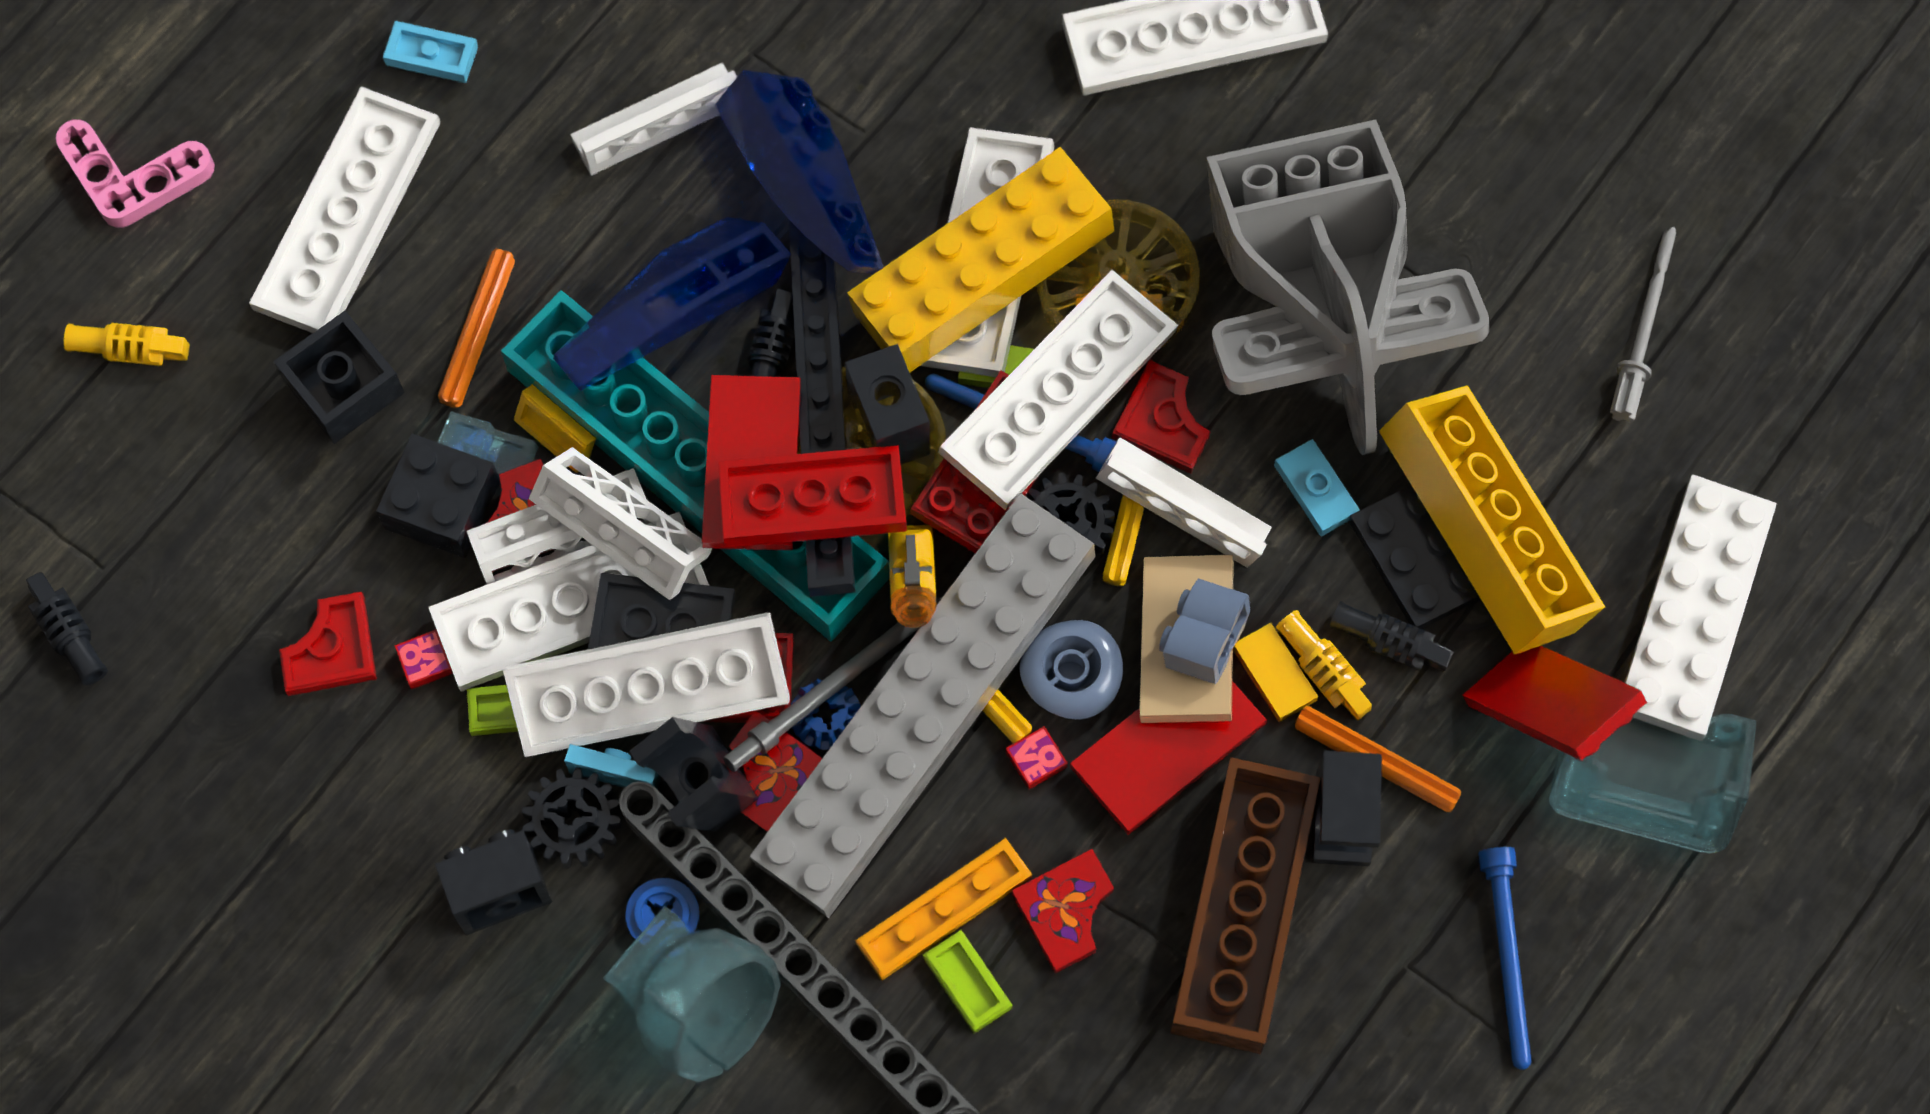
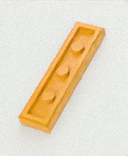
(943, 909)

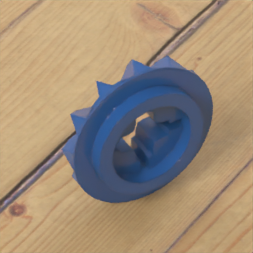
(813, 730)
(661, 893)

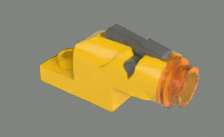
(912, 575)

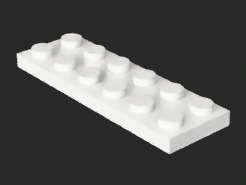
(1167, 38)
(987, 165)
(345, 211)
(1057, 389)
(1698, 605)
(528, 614)
(645, 683)

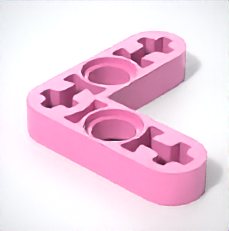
(120, 187)

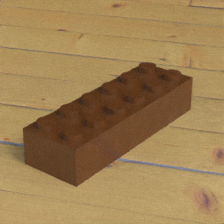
(1245, 906)

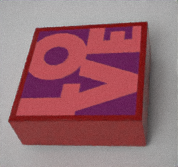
(423, 659)
(1036, 757)

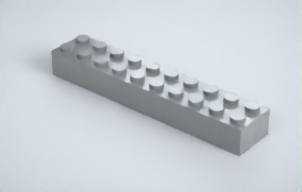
(923, 705)

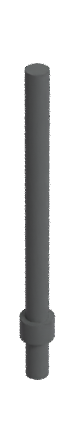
(766, 735)

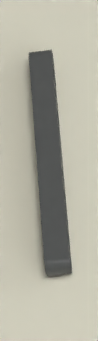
(787, 946)

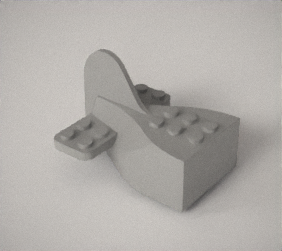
(1324, 241)

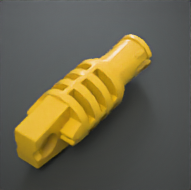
(127, 343)
(1325, 666)

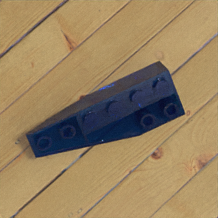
(800, 164)
(675, 295)

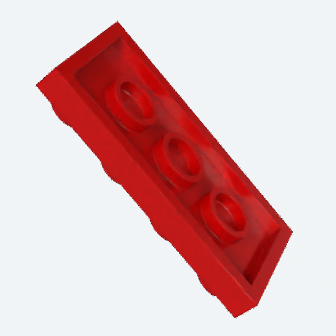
(812, 496)

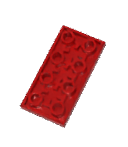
(747, 421)
(957, 505)
(1555, 700)
(1149, 764)

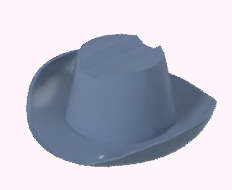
(1072, 669)

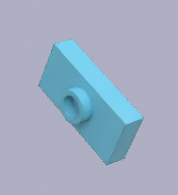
(430, 51)
(1316, 487)
(611, 766)

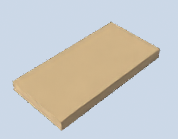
(1165, 692)

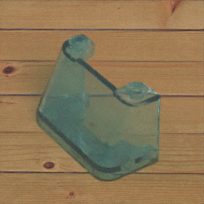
(1662, 783)

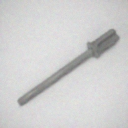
(1633, 371)

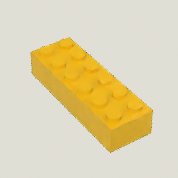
(983, 259)
(1491, 519)

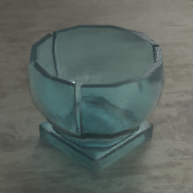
(695, 992)

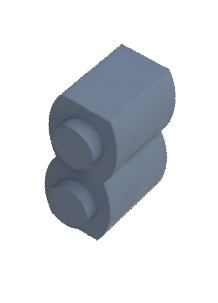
(1205, 630)

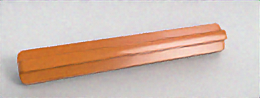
(476, 328)
(1393, 766)

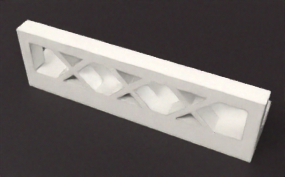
(652, 119)
(1184, 503)
(614, 524)
(527, 533)

